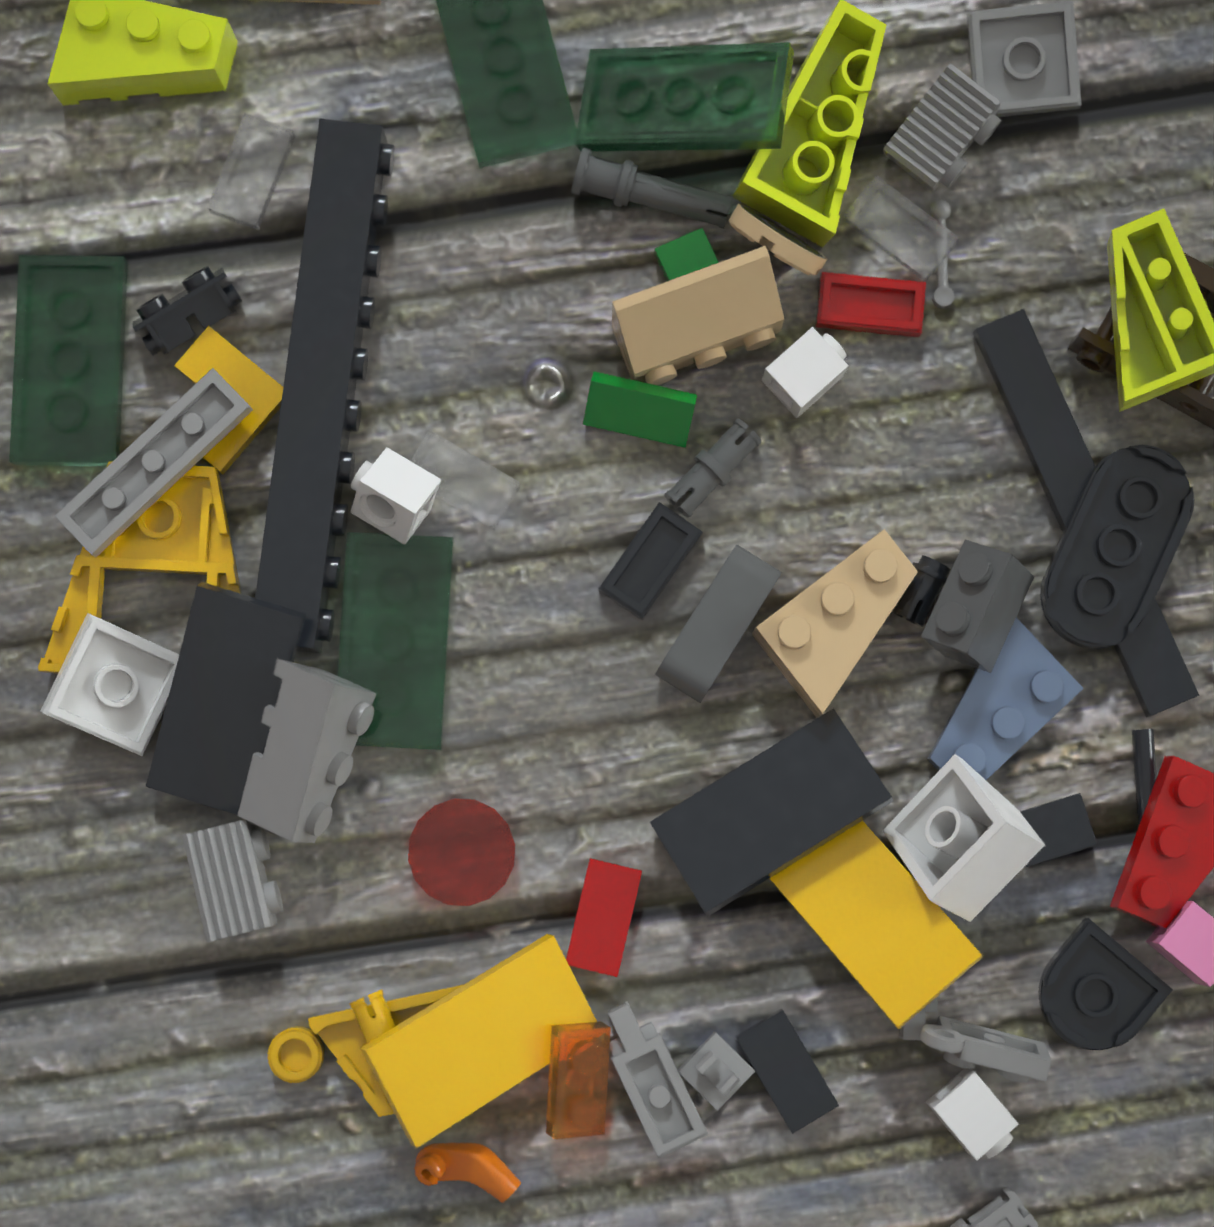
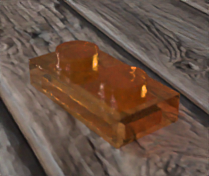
(578, 1080)

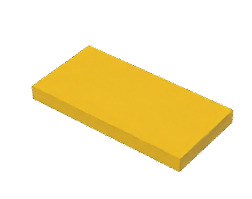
(877, 922)
(476, 1040)

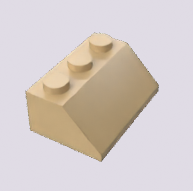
(698, 317)

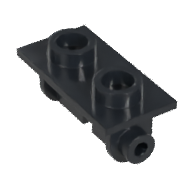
(167, 319)

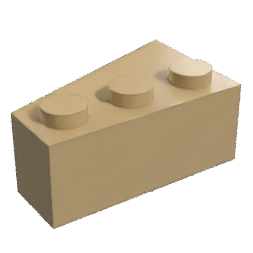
(834, 620)

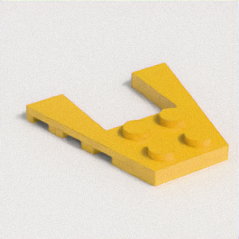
(177, 534)

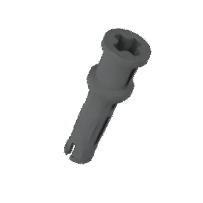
(627, 184)

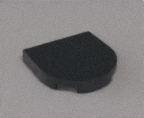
(1098, 990)

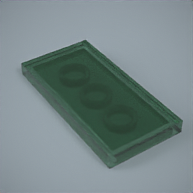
(507, 78)
(685, 98)
(68, 360)
(398, 634)

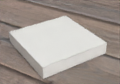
(112, 685)

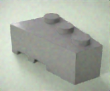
(305, 751)

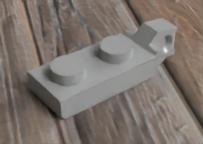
(653, 1083)

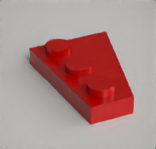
(1171, 845)

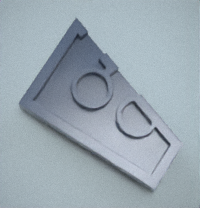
(1006, 705)

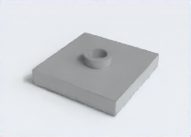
(1026, 57)

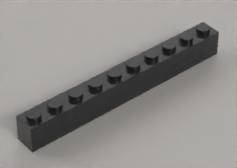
(323, 373)

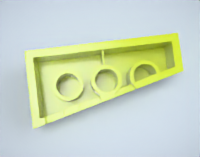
(823, 121)

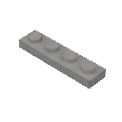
(153, 463)

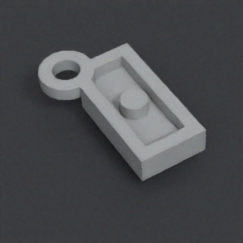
(971, 1044)

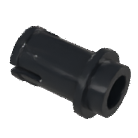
(922, 591)

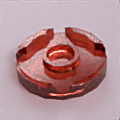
(461, 852)

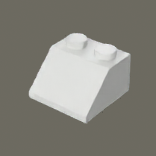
(962, 839)

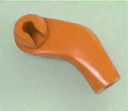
(466, 1163)

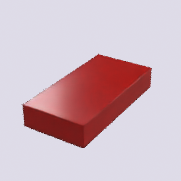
(870, 304)
(603, 917)

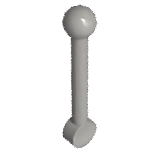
(943, 295)

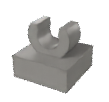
(716, 1070)

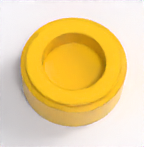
(296, 1054)

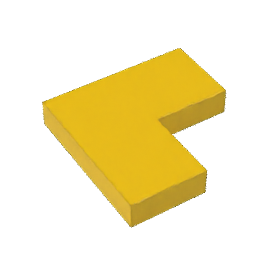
(246, 379)

